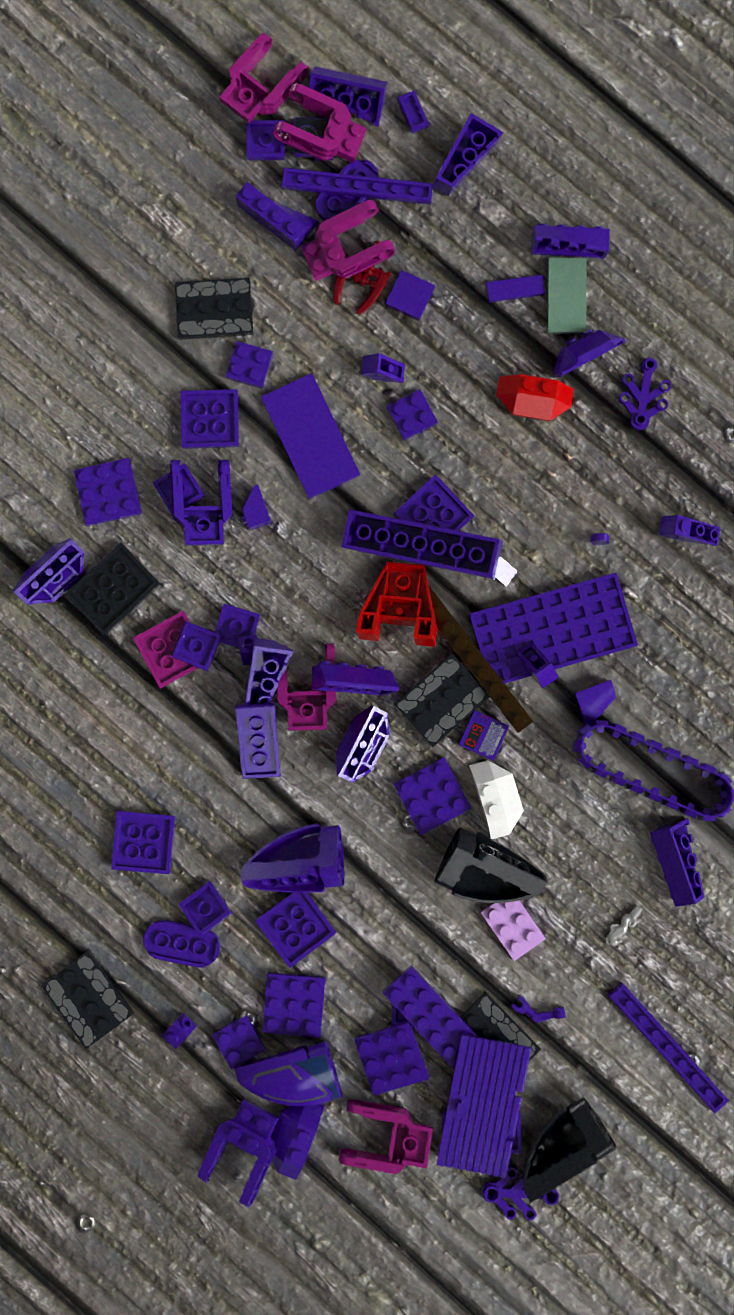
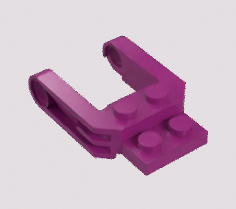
(249, 97)
(340, 137)
(326, 253)
(307, 708)
(408, 1143)

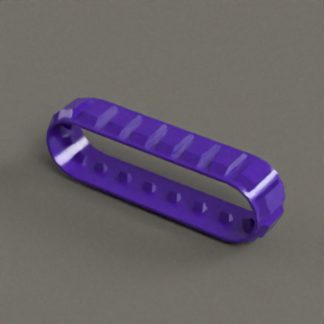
(726, 795)

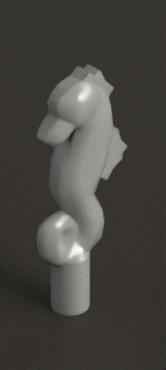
(616, 930)

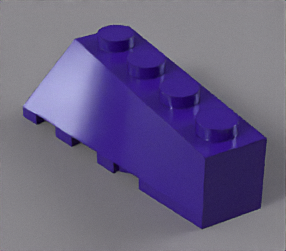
(359, 93)
(281, 220)
(570, 241)
(265, 671)
(678, 862)

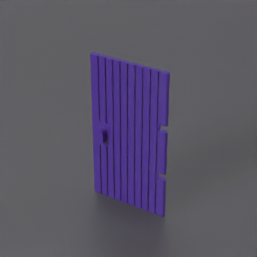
(483, 1105)

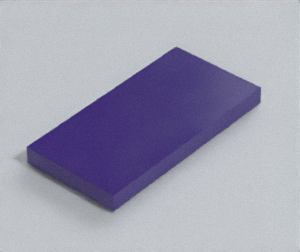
(258, 740)

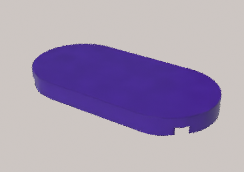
(331, 204)
(181, 944)

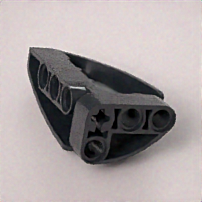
(487, 871)
(566, 1148)

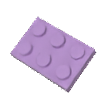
(513, 927)

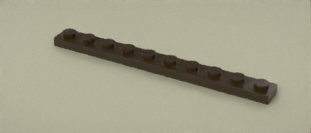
(479, 666)

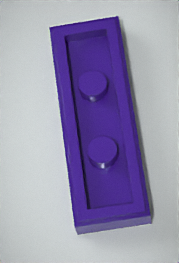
(515, 288)

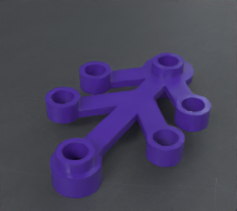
(644, 396)
(516, 1194)

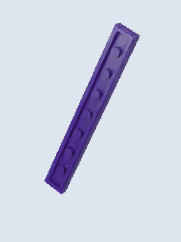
(357, 186)
(668, 1047)

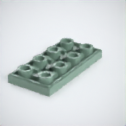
(566, 296)

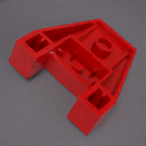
(399, 598)

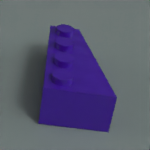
(471, 146)

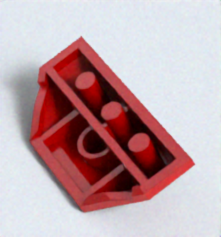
(534, 396)

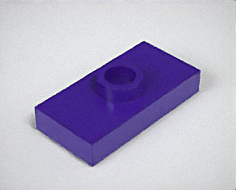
(412, 112)

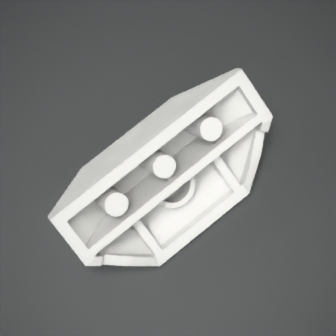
(497, 797)

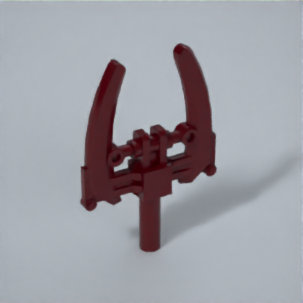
(377, 286)

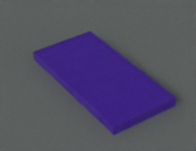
(310, 436)

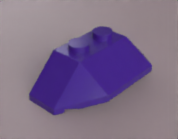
(584, 350)
(51, 574)
(362, 744)
(294, 1137)

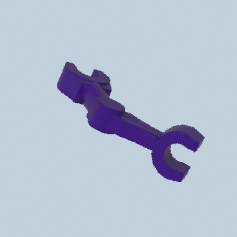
(557, 1013)

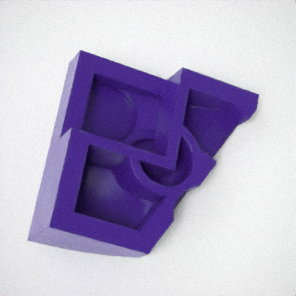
(595, 700)

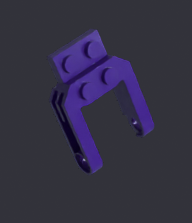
(202, 523)
(252, 1133)

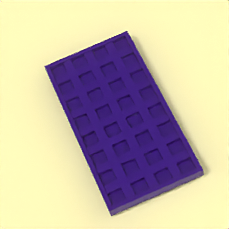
(563, 624)

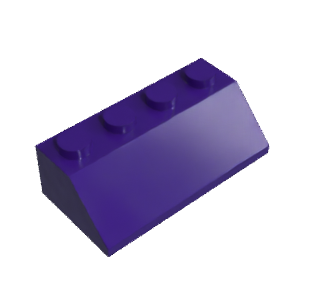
(353, 679)

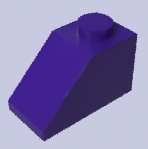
(382, 368)
(255, 510)
(537, 665)

